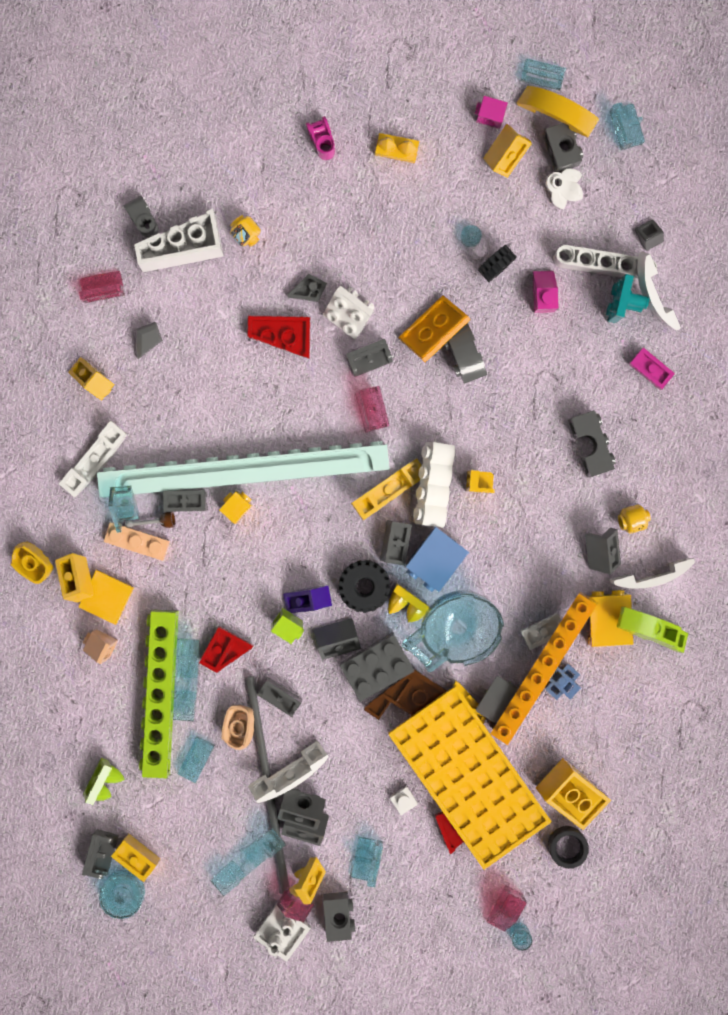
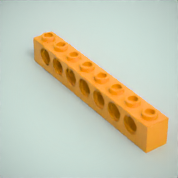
(544, 668)

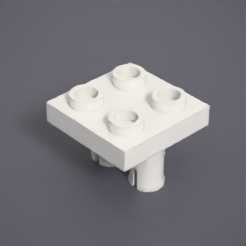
(348, 311)
(281, 933)

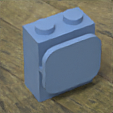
(436, 560)

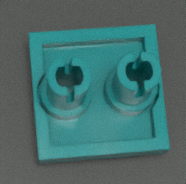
(625, 299)

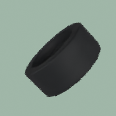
(573, 862)

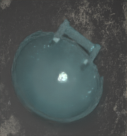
(457, 629)

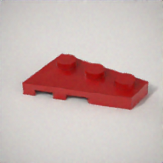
(282, 332)

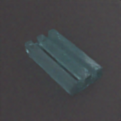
(543, 66)

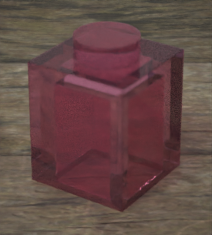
(293, 907)

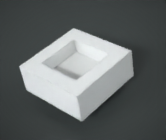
(403, 800)

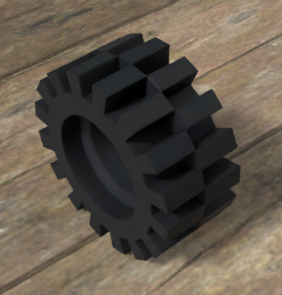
(497, 263)

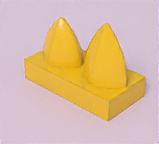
(397, 148)
(400, 598)
(309, 880)

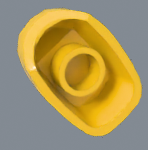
(31, 562)

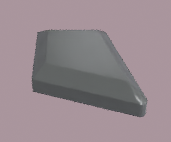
(308, 289)
(147, 338)

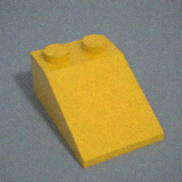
(572, 794)

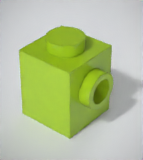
(287, 626)

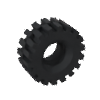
(364, 602)

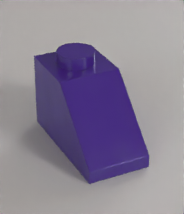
(307, 599)

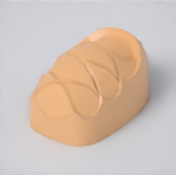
(238, 727)

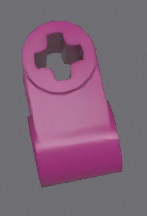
(321, 135)

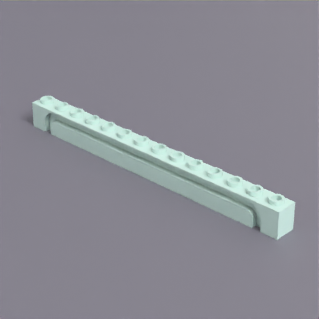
(246, 470)

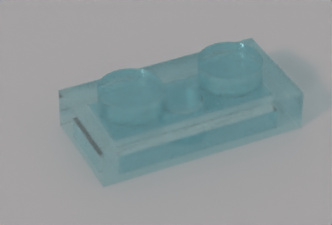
(196, 759)

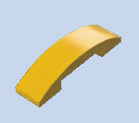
(559, 108)
(387, 490)

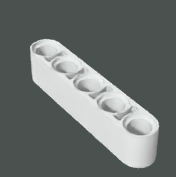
(594, 261)

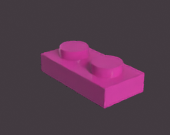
(651, 368)

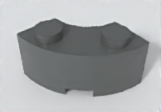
(467, 360)

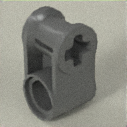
(141, 215)

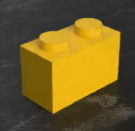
(74, 577)

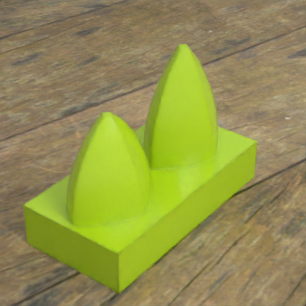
(103, 774)

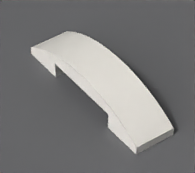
(645, 270)
(94, 459)
(676, 569)
(290, 776)

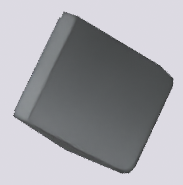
(650, 234)

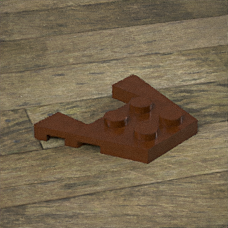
(408, 694)

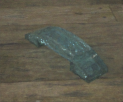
(186, 679)
(247, 861)

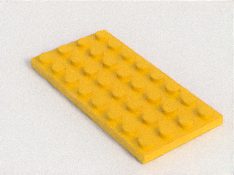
(469, 777)

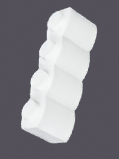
(434, 484)

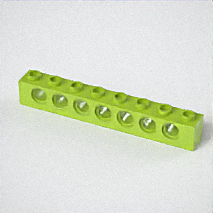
(149, 766)

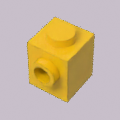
(236, 506)

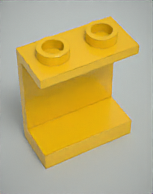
(605, 619)

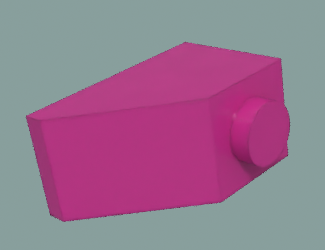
(545, 292)

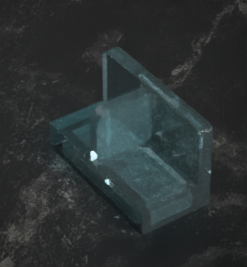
(627, 125)
(122, 505)
(367, 860)

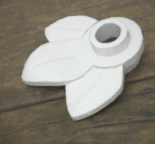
(567, 189)

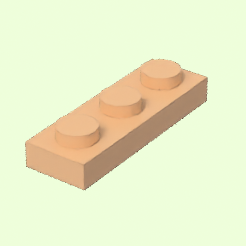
(137, 541)

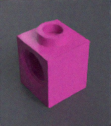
(491, 112)

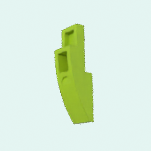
(652, 629)

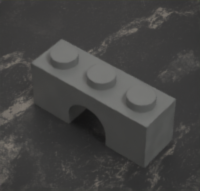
(589, 426)

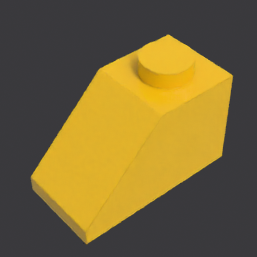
(91, 378)

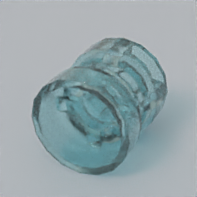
(519, 940)

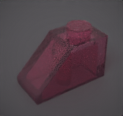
(507, 909)

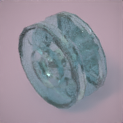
(117, 905)

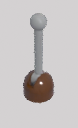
(166, 520)

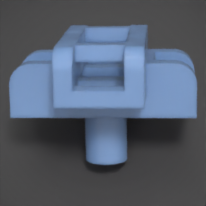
(563, 683)

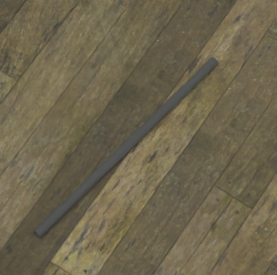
(266, 771)

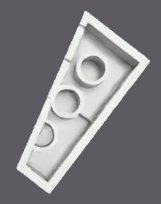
(182, 244)

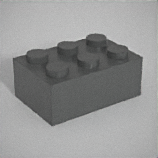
(376, 667)

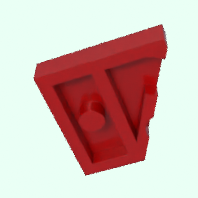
(223, 650)

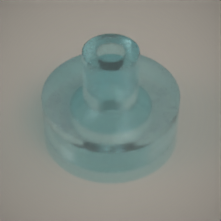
(467, 239)

